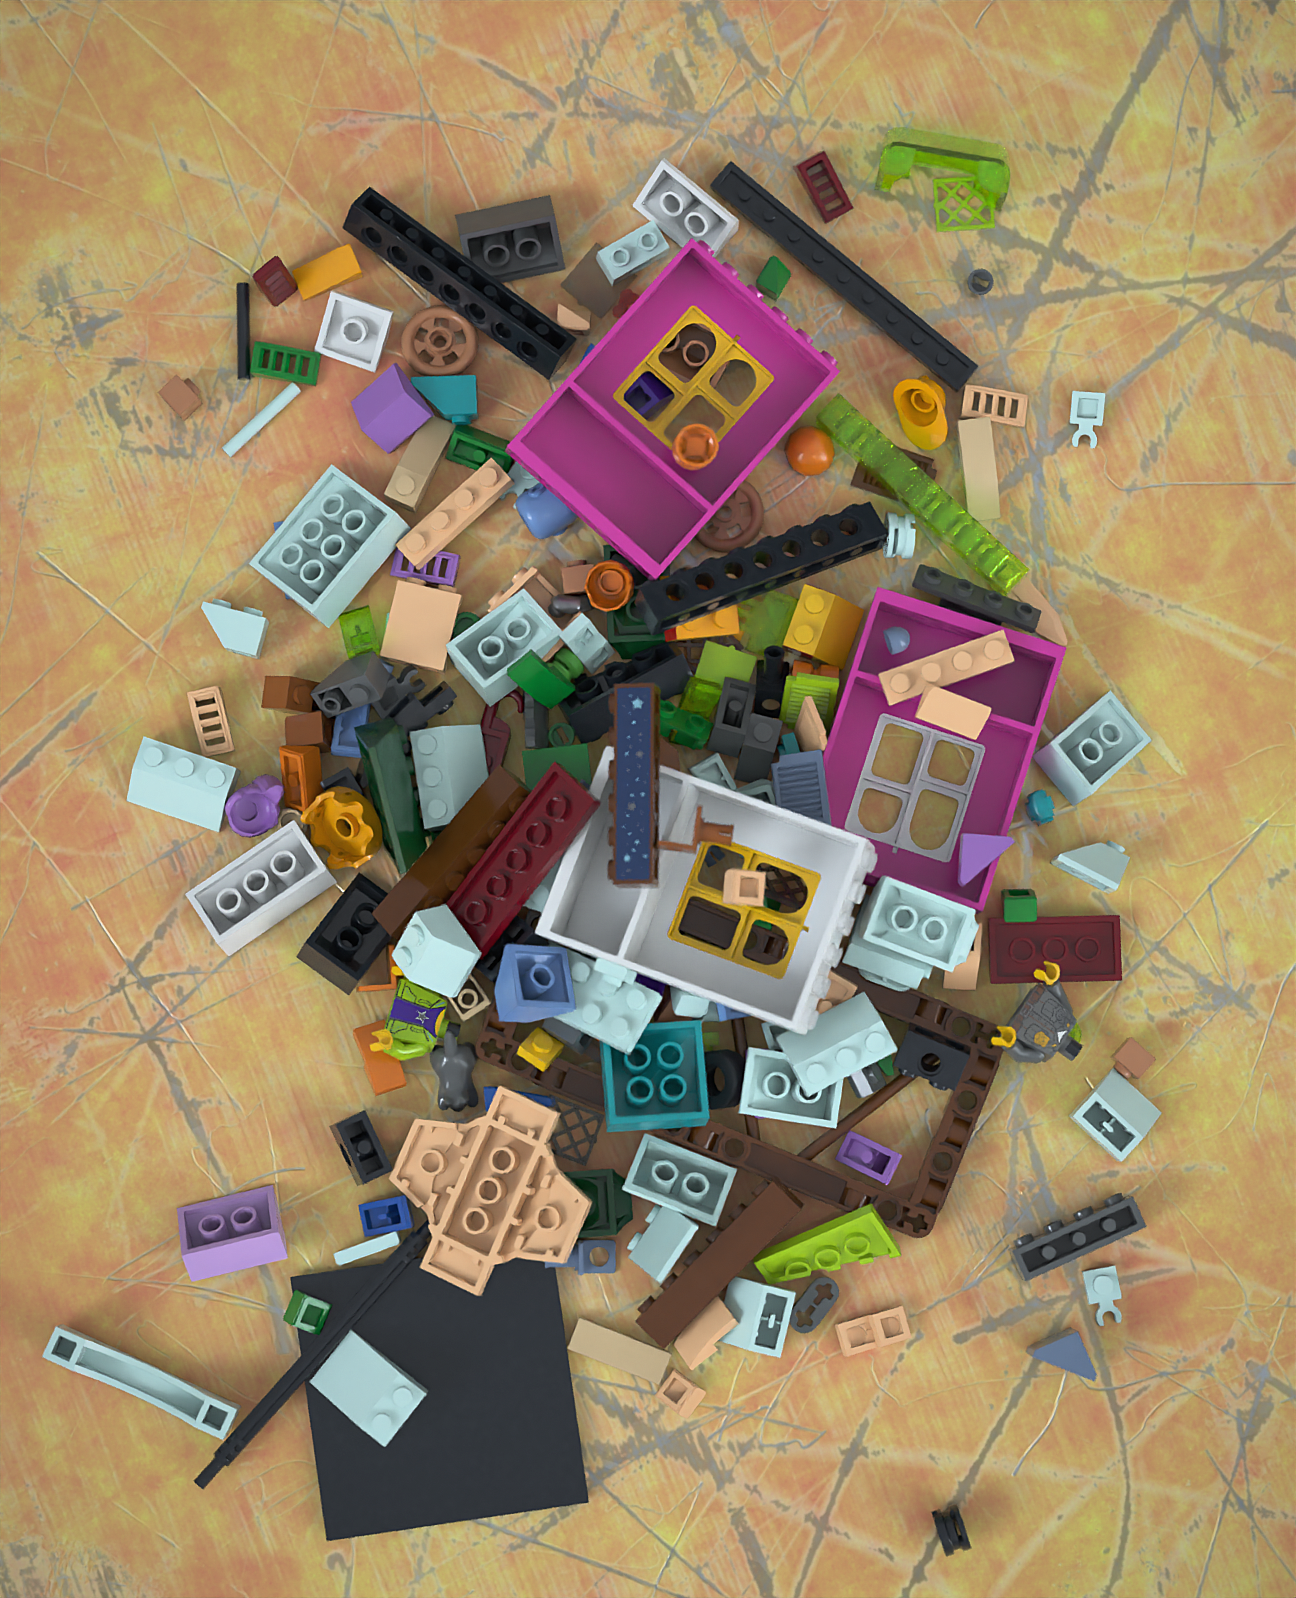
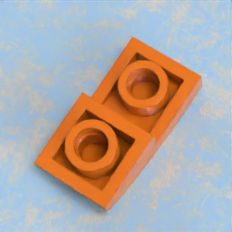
(381, 1068)

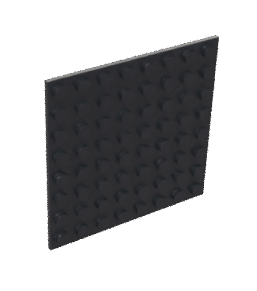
(496, 1413)

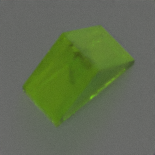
(359, 632)

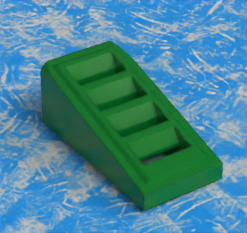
(287, 352)

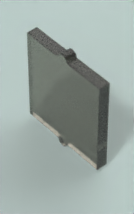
(591, 286)

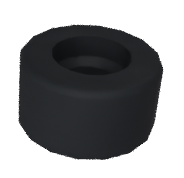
(733, 1068)

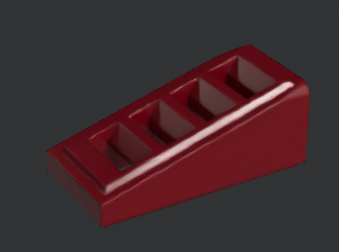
(813, 193)
(275, 281)

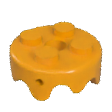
(329, 830)

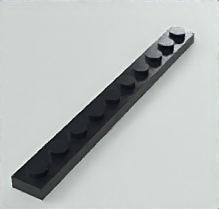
(843, 276)

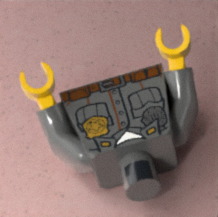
(1041, 1022)

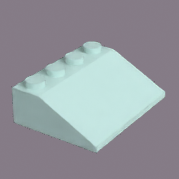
(330, 545)

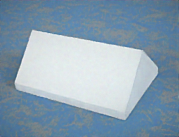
(685, 209)

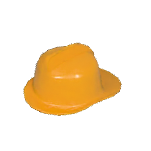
(921, 411)

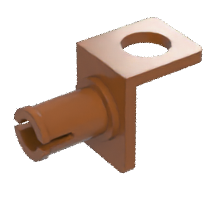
(702, 832)

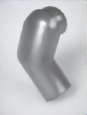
(569, 604)

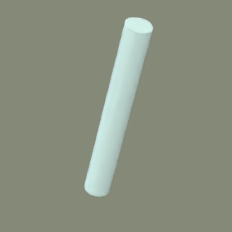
(261, 419)

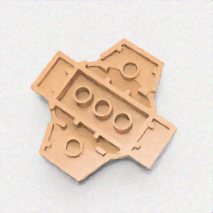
(490, 1190)

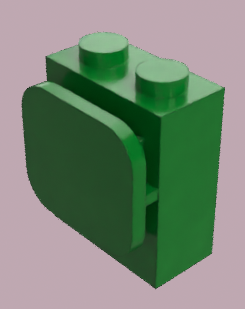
(572, 757)

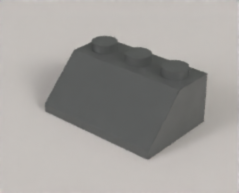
(512, 239)

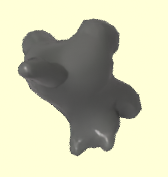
(454, 1067)

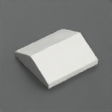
(354, 331)

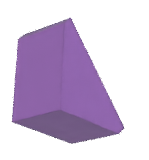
(978, 852)

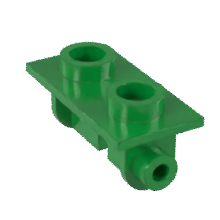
(690, 728)

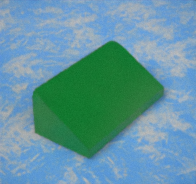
(475, 447)

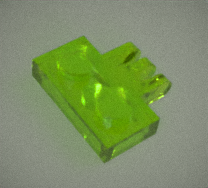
(767, 620)

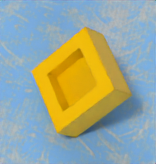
(540, 1049)

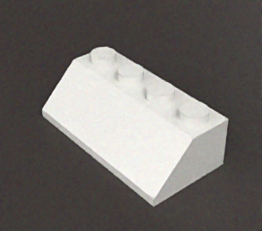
(260, 888)

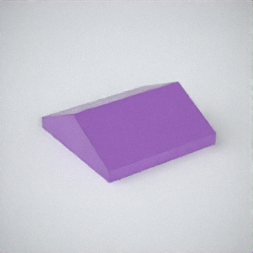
(391, 409)

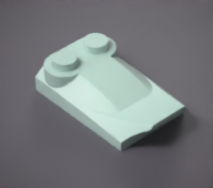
(918, 924)

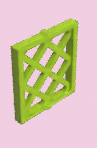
(953, 215)

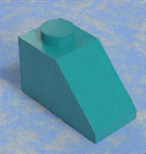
(450, 396)

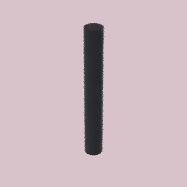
(243, 331)

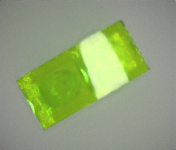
(698, 698)

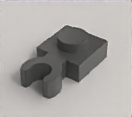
(396, 690)

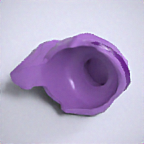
(255, 807)

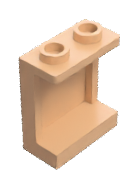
(542, 593)
(421, 625)

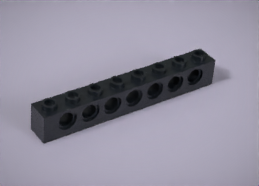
(459, 283)
(663, 614)

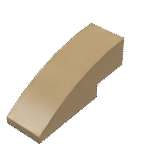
(978, 468)

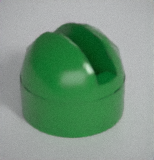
(554, 737)

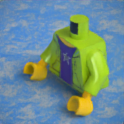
(413, 1021)

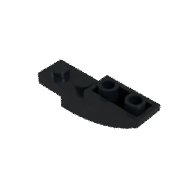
(414, 716)

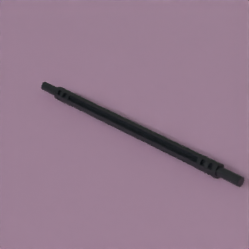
(315, 1353)

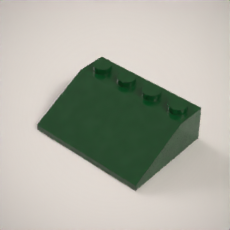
(392, 790)

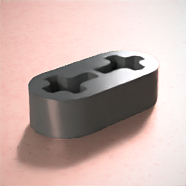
(820, 1310)

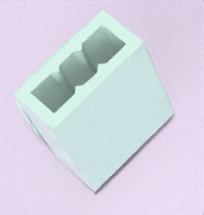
(883, 964)

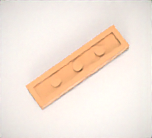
(454, 514)
(946, 667)

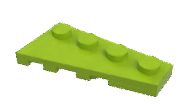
(840, 1241)

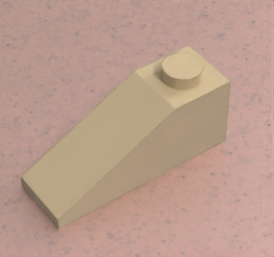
(419, 464)

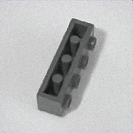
(1076, 1238)

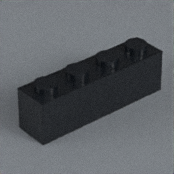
(588, 704)

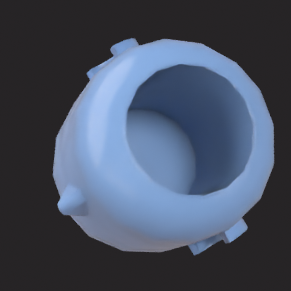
(543, 512)

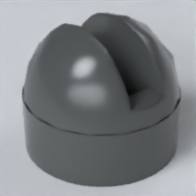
(978, 288)

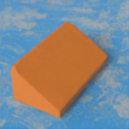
(300, 775)

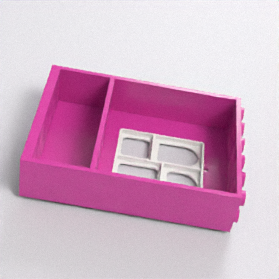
(1002, 750)

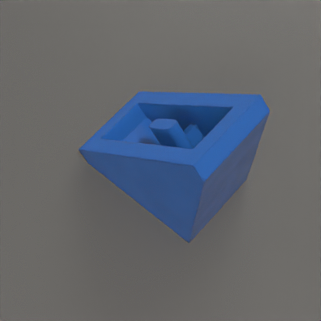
(386, 1215)

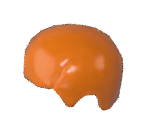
(809, 450)
(609, 585)

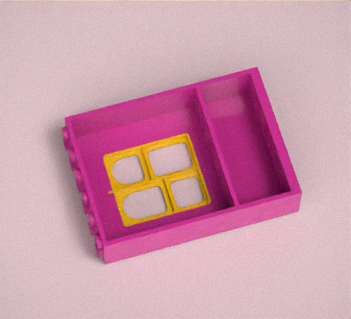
(621, 467)

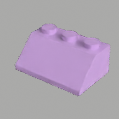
(231, 1233)

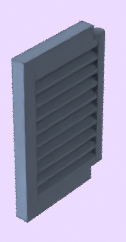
(802, 785)

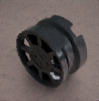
(947, 1531)

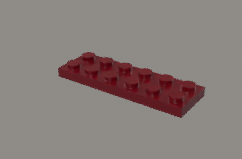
(522, 856)

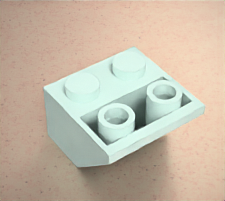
(1115, 1115)
(761, 1314)

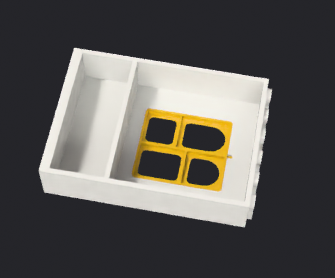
(642, 924)

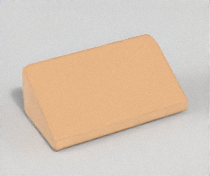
(952, 712)

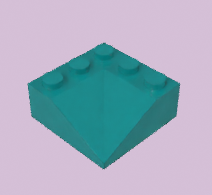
(659, 1081)

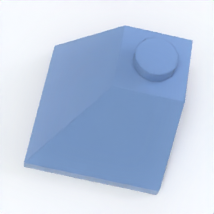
(533, 983)

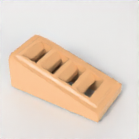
(984, 392)
(203, 694)

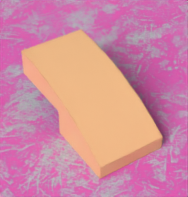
(873, 1331)
(699, 1336)

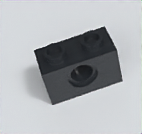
(921, 1041)
(361, 1148)

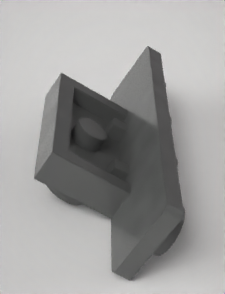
(974, 600)

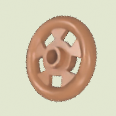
(426, 320)
(749, 525)

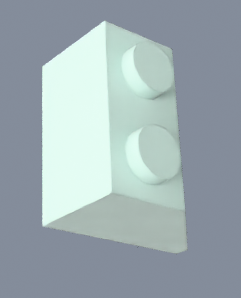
(436, 951)

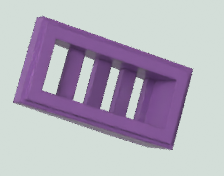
(434, 579)

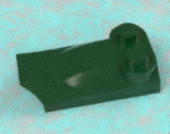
(625, 625)
(610, 1204)

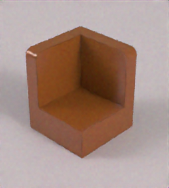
(310, 730)

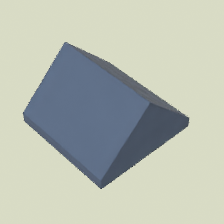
(1064, 1351)

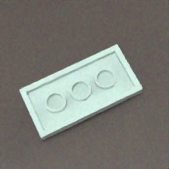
(605, 1010)

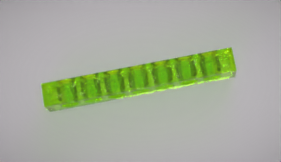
(921, 496)

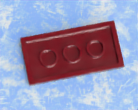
(1080, 945)

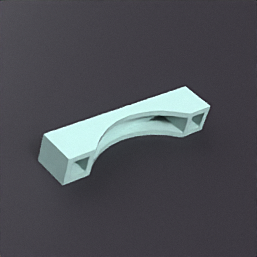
(141, 1379)

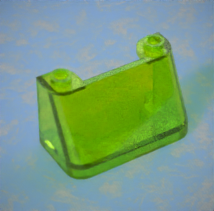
(983, 159)

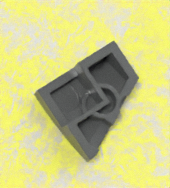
(536, 723)

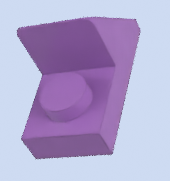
(868, 1157)

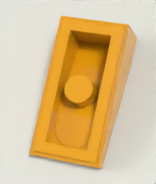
(327, 272)

